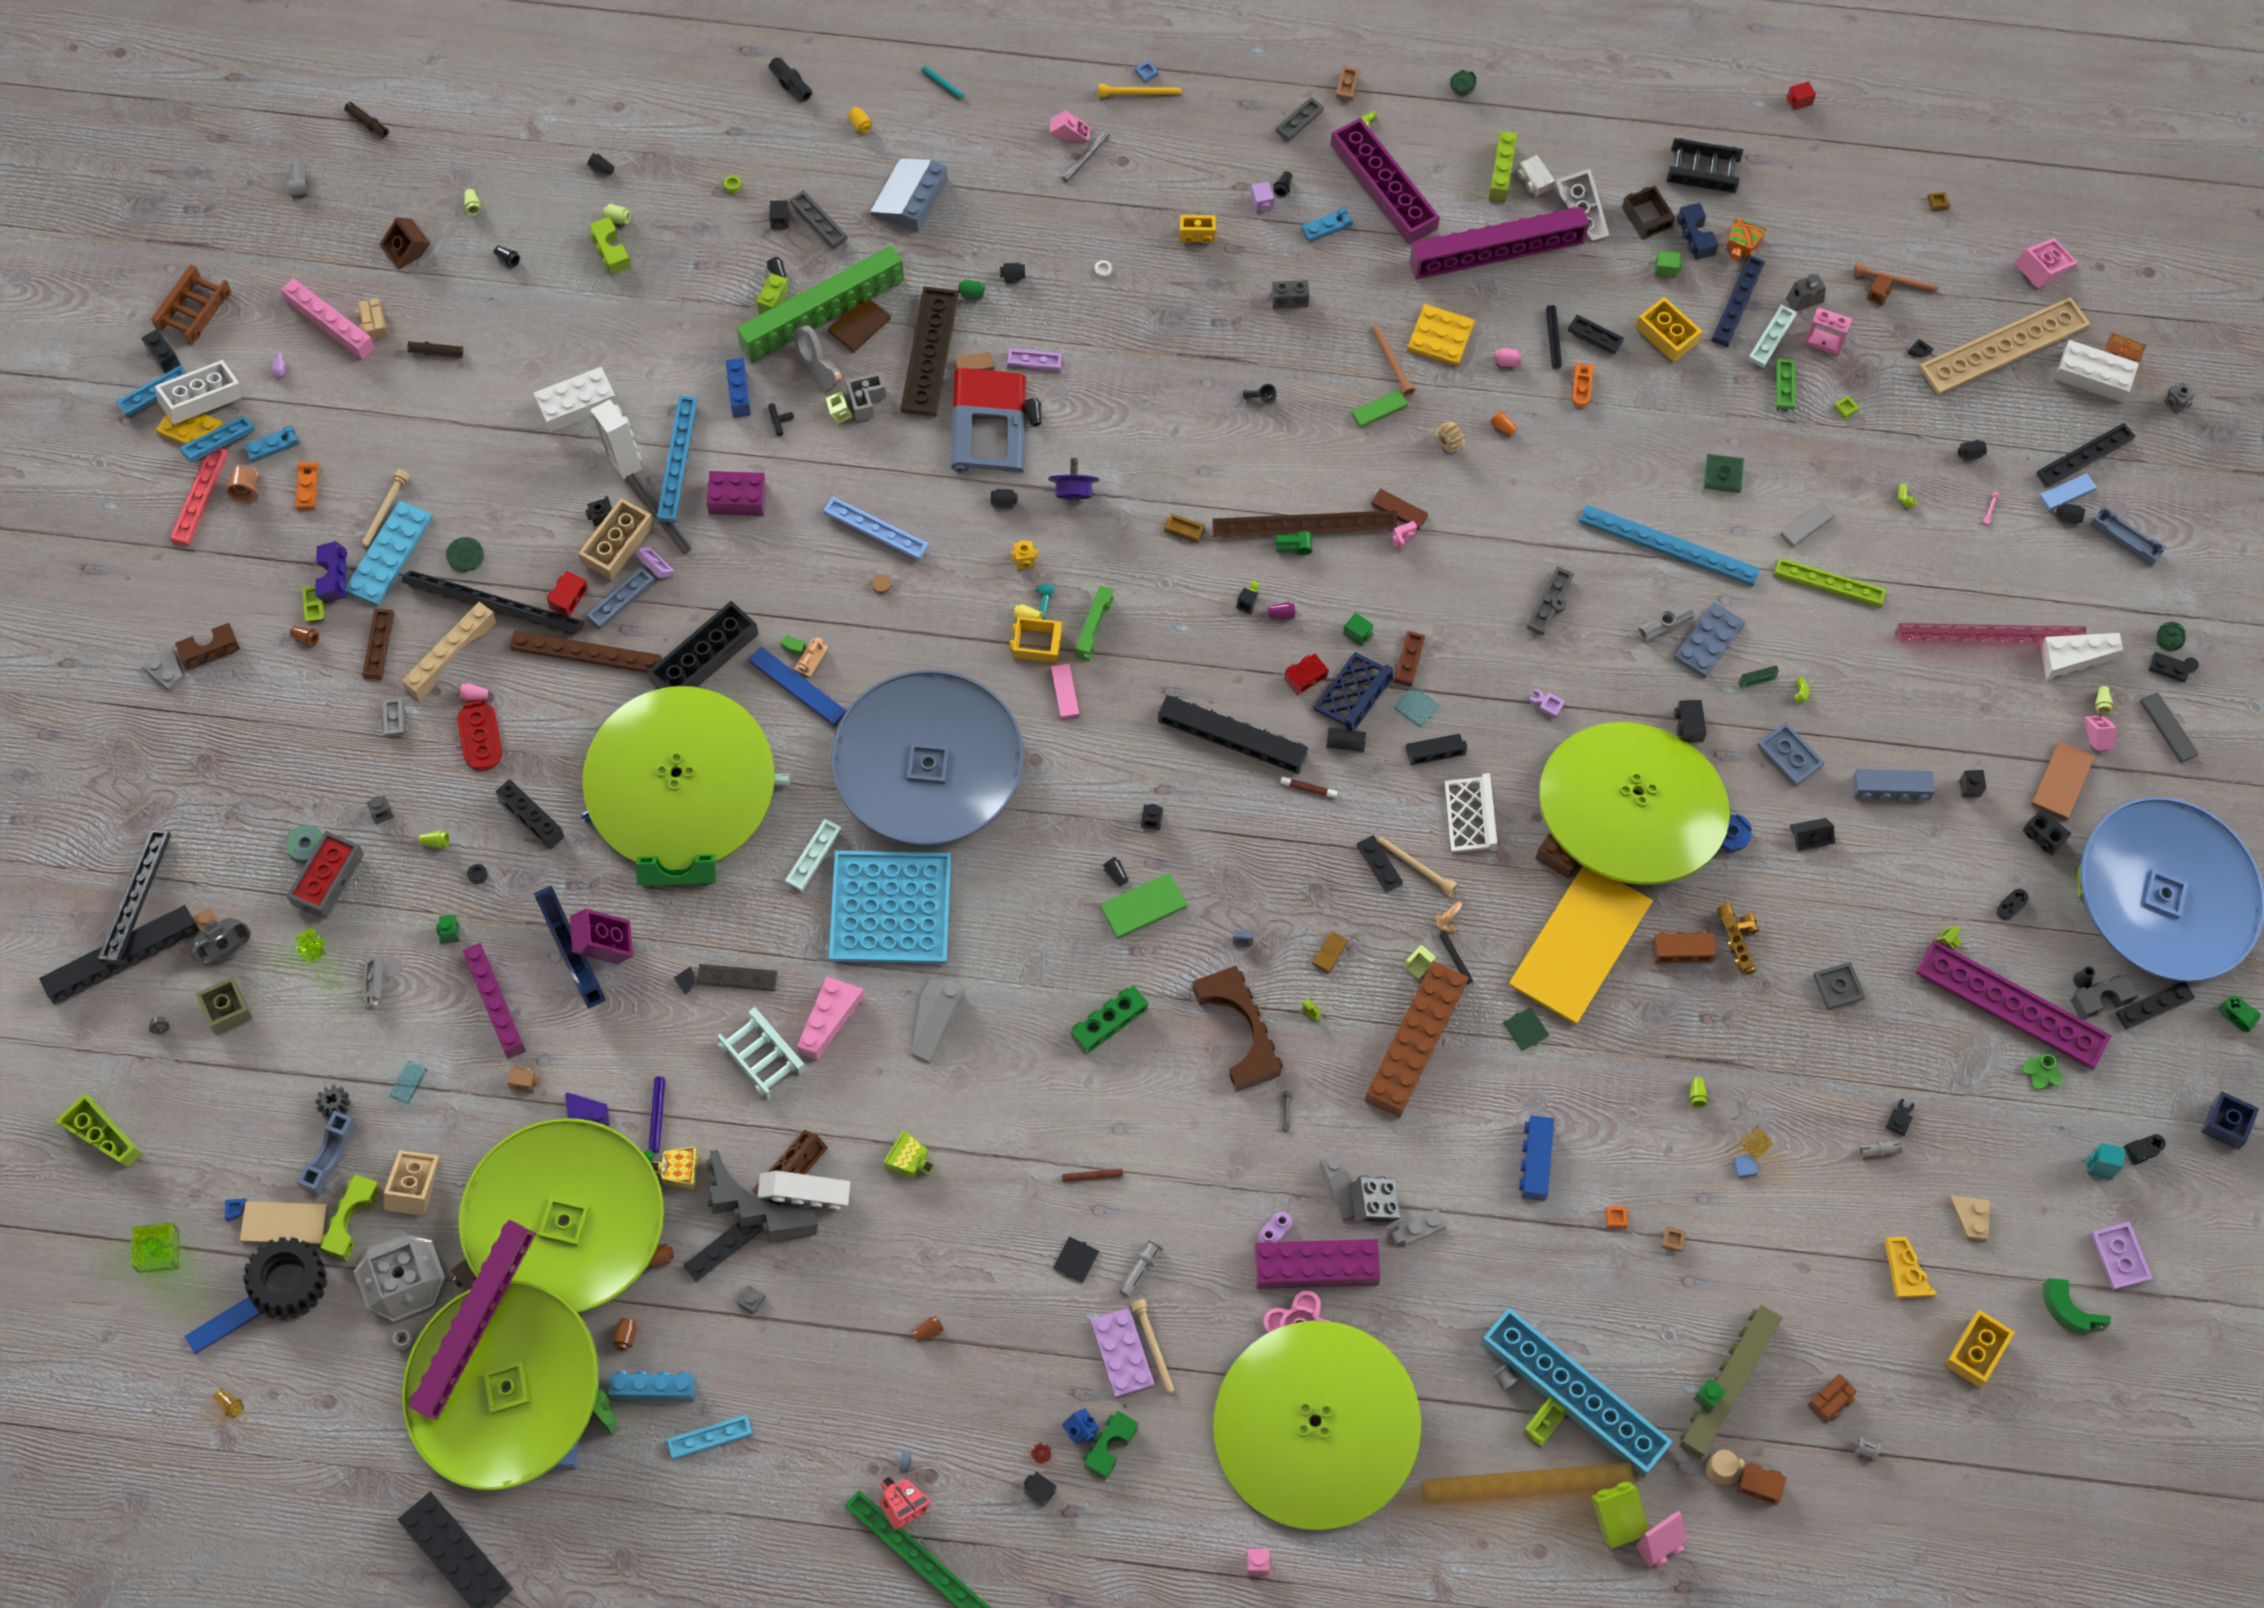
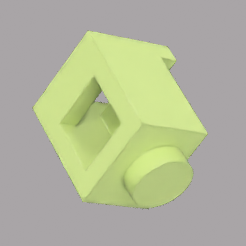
(839, 407)

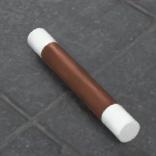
(1309, 787)

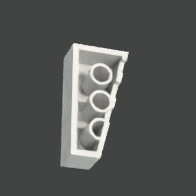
(2077, 652)
(803, 1188)

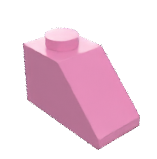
(2100, 733)

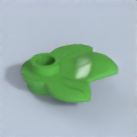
(2042, 1074)

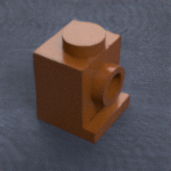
(1880, 290)

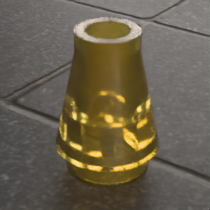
(230, 1404)

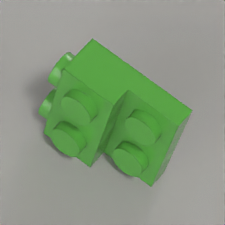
(603, 1413)

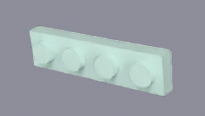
(1772, 336)
(813, 855)

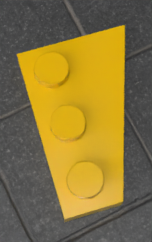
(1906, 1273)

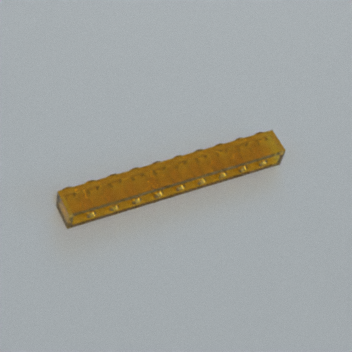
(1525, 1483)

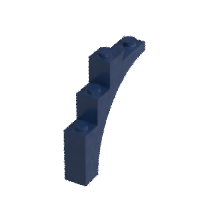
(561, 933)

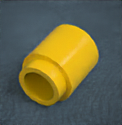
(859, 120)

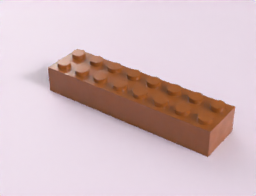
(1416, 1039)

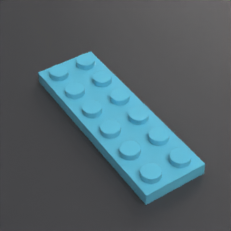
(388, 553)

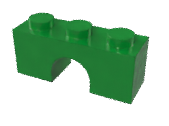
(1118, 1428)

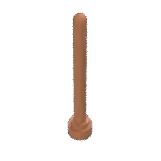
(1861, 270)
(1406, 387)

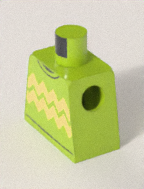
(908, 1157)

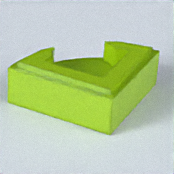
(1311, 1010)

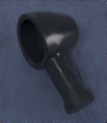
(1264, 392)

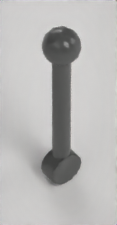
(1285, 1127)

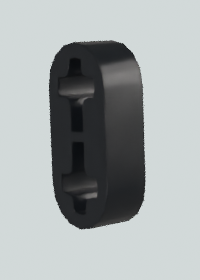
(2009, 901)

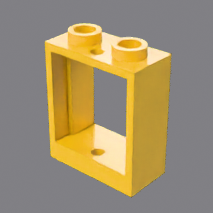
(1037, 625)

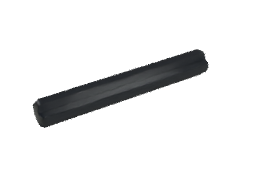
(1554, 340)

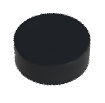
(477, 873)

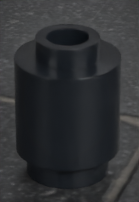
(1012, 271)
(1972, 450)
(1004, 498)
(2070, 513)

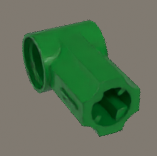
(1299, 543)

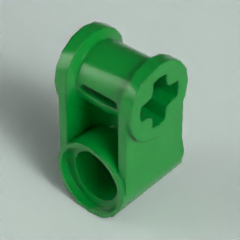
(2241, 1014)

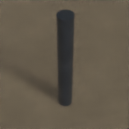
(1455, 956)

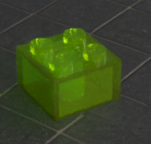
(155, 1247)

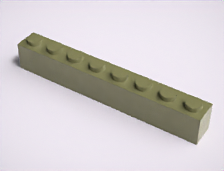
(1732, 1379)

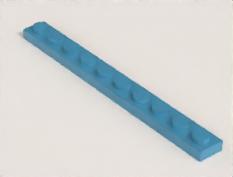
(1669, 545)

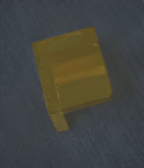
(1756, 1142)

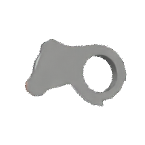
(822, 370)

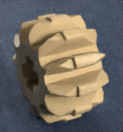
(1450, 437)

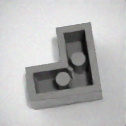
(864, 391)

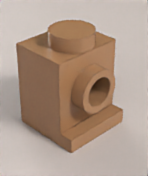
(522, 1079)

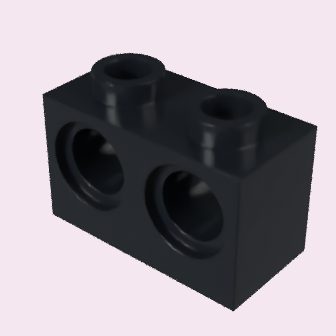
(2050, 828)

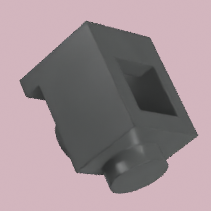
(379, 805)

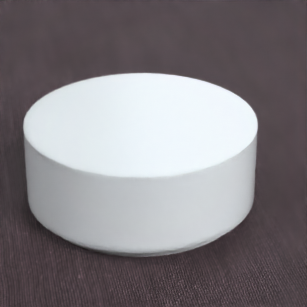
(1103, 269)

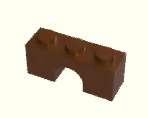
(223, 643)

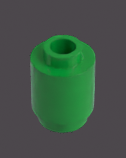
(971, 289)

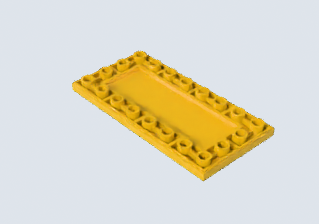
(1580, 944)

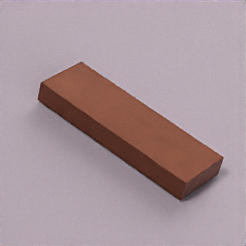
(1405, 511)
(1409, 658)

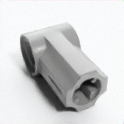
(298, 183)

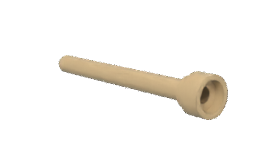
(400, 478)
(1447, 886)
(1140, 1308)

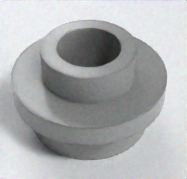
(398, 1335)

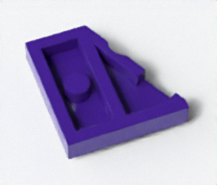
(586, 1109)

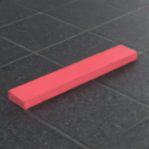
(198, 497)

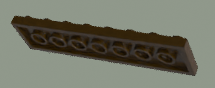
(929, 351)

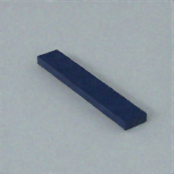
(1738, 301)

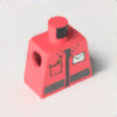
(902, 1502)

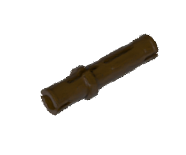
(371, 123)
(436, 349)

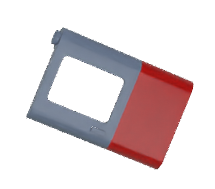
(988, 395)

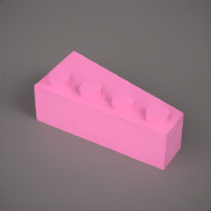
(832, 1009)

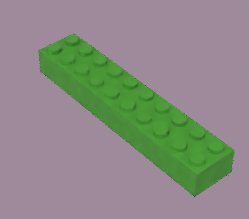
(821, 303)

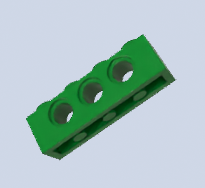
(1089, 1041)

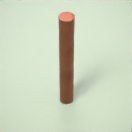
(1092, 1175)

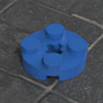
(1742, 837)

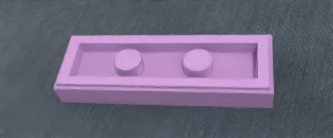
(1034, 360)

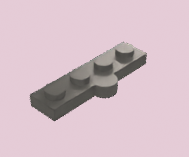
(1551, 601)

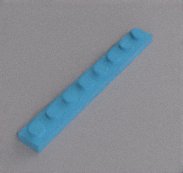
(677, 459)

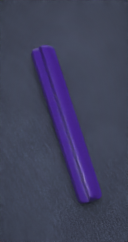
(656, 1114)

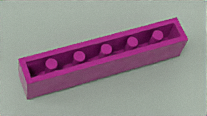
(494, 1001)

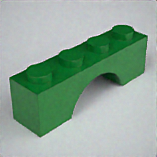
(653, 872)

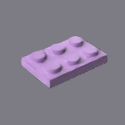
(2121, 1256)

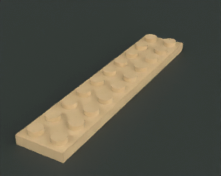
(2004, 346)

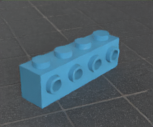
(652, 1387)

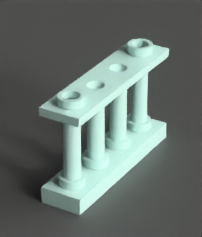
(768, 1035)

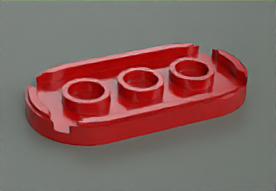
(479, 735)

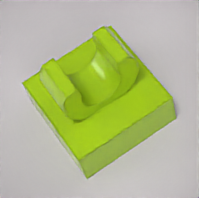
(1949, 937)

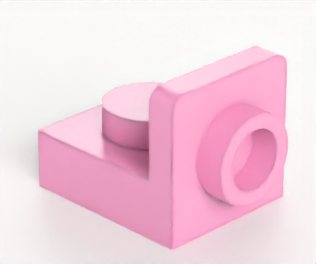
(1403, 533)

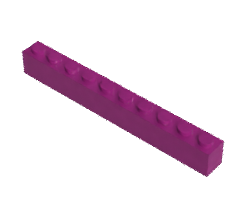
(472, 1319)

